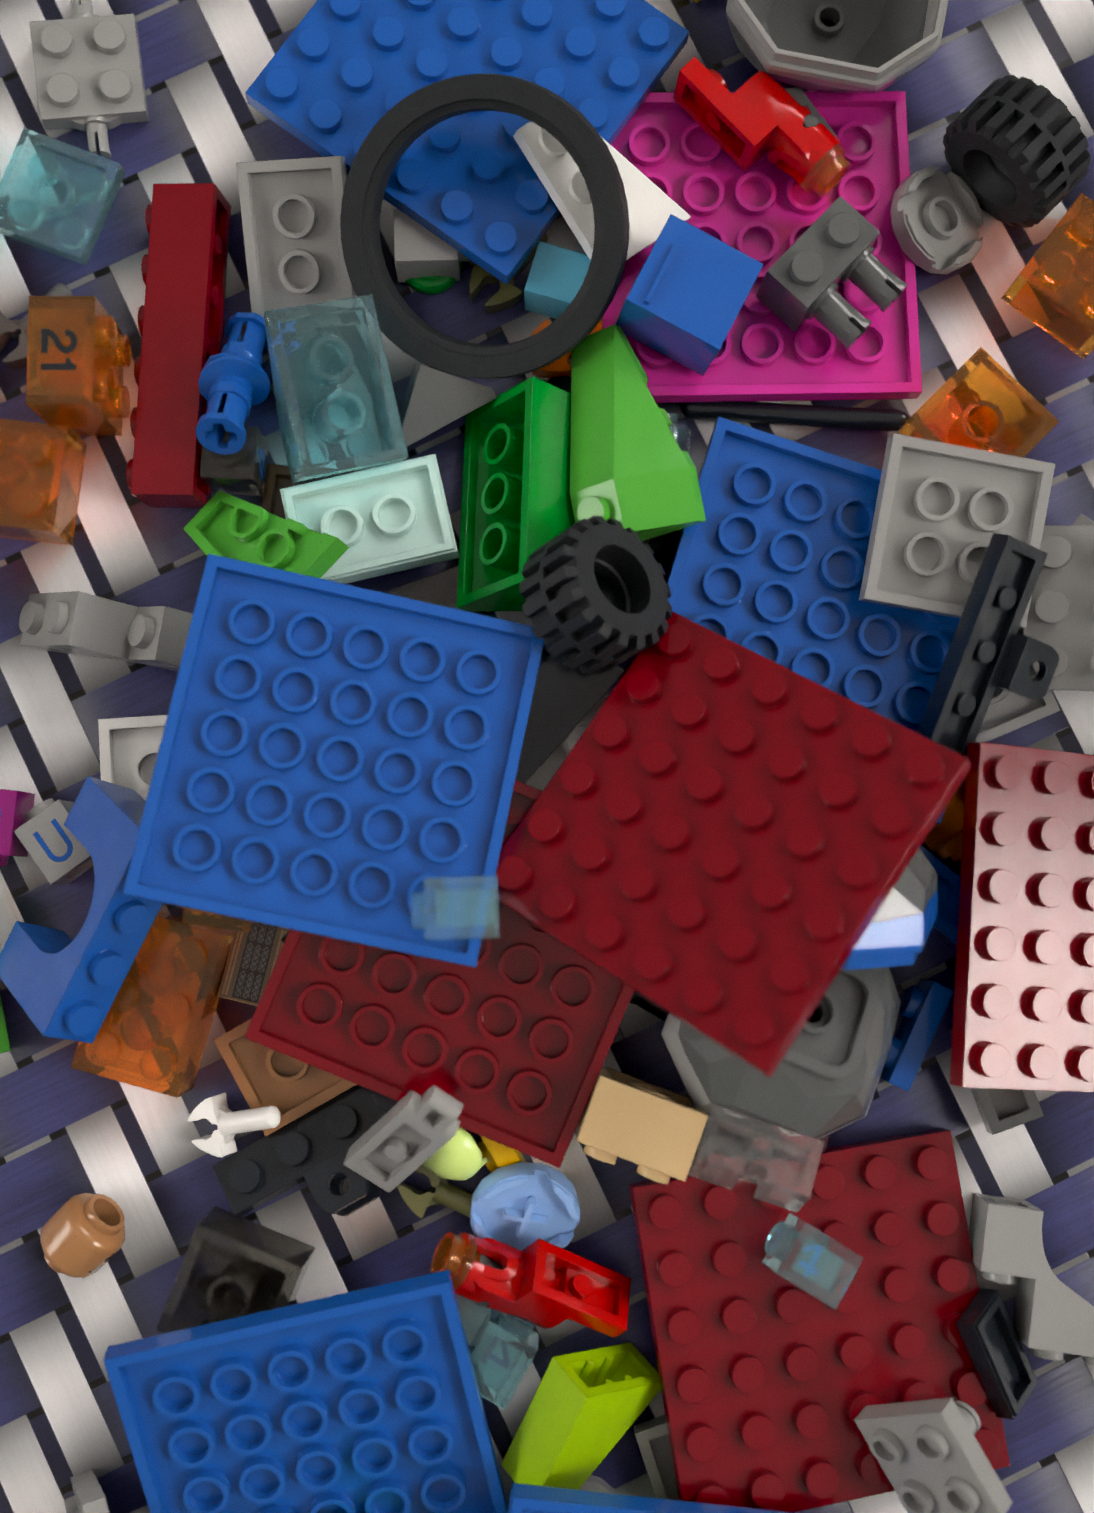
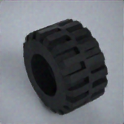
(1017, 150)
(596, 595)

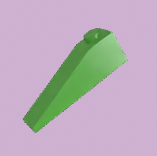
(622, 444)

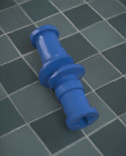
(233, 384)

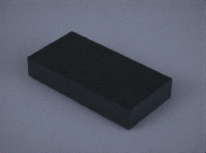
(997, 1353)

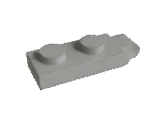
(405, 1137)

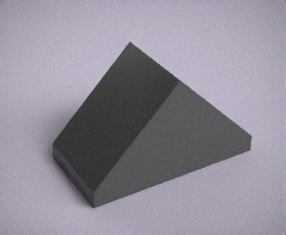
(437, 400)

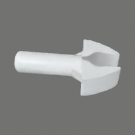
(229, 1123)

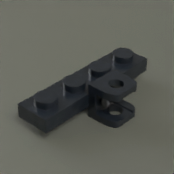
(987, 648)
(307, 1150)

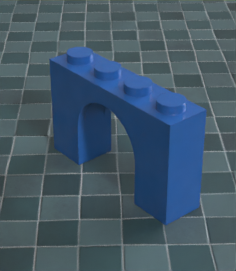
(73, 983)

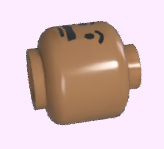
(83, 1235)

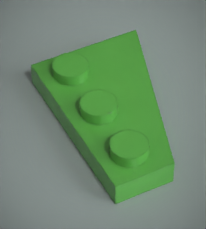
(253, 535)

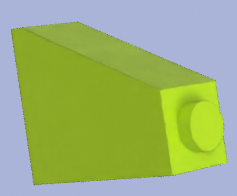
(580, 1415)

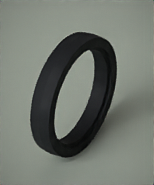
(364, 199)

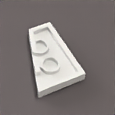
(562, 179)

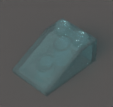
(333, 389)

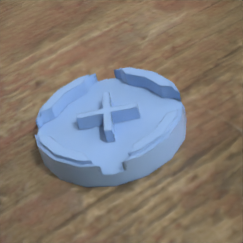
(525, 1205)

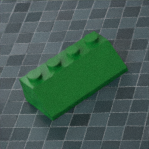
(512, 491)

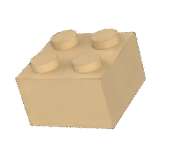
(641, 1125)

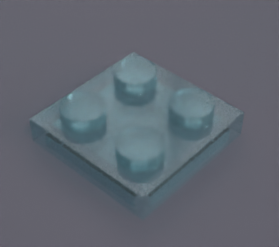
(57, 195)

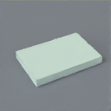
(385, 515)

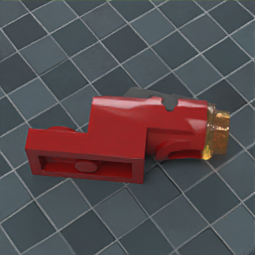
(763, 120)
(535, 1284)

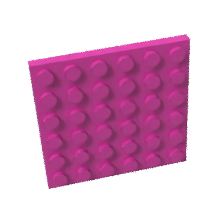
(763, 217)

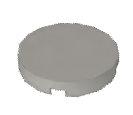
(937, 220)

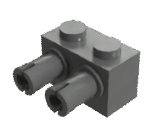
(813, 268)

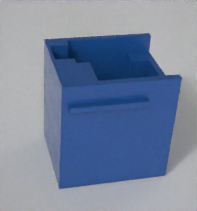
(688, 295)

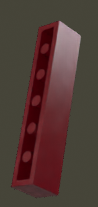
(179, 333)

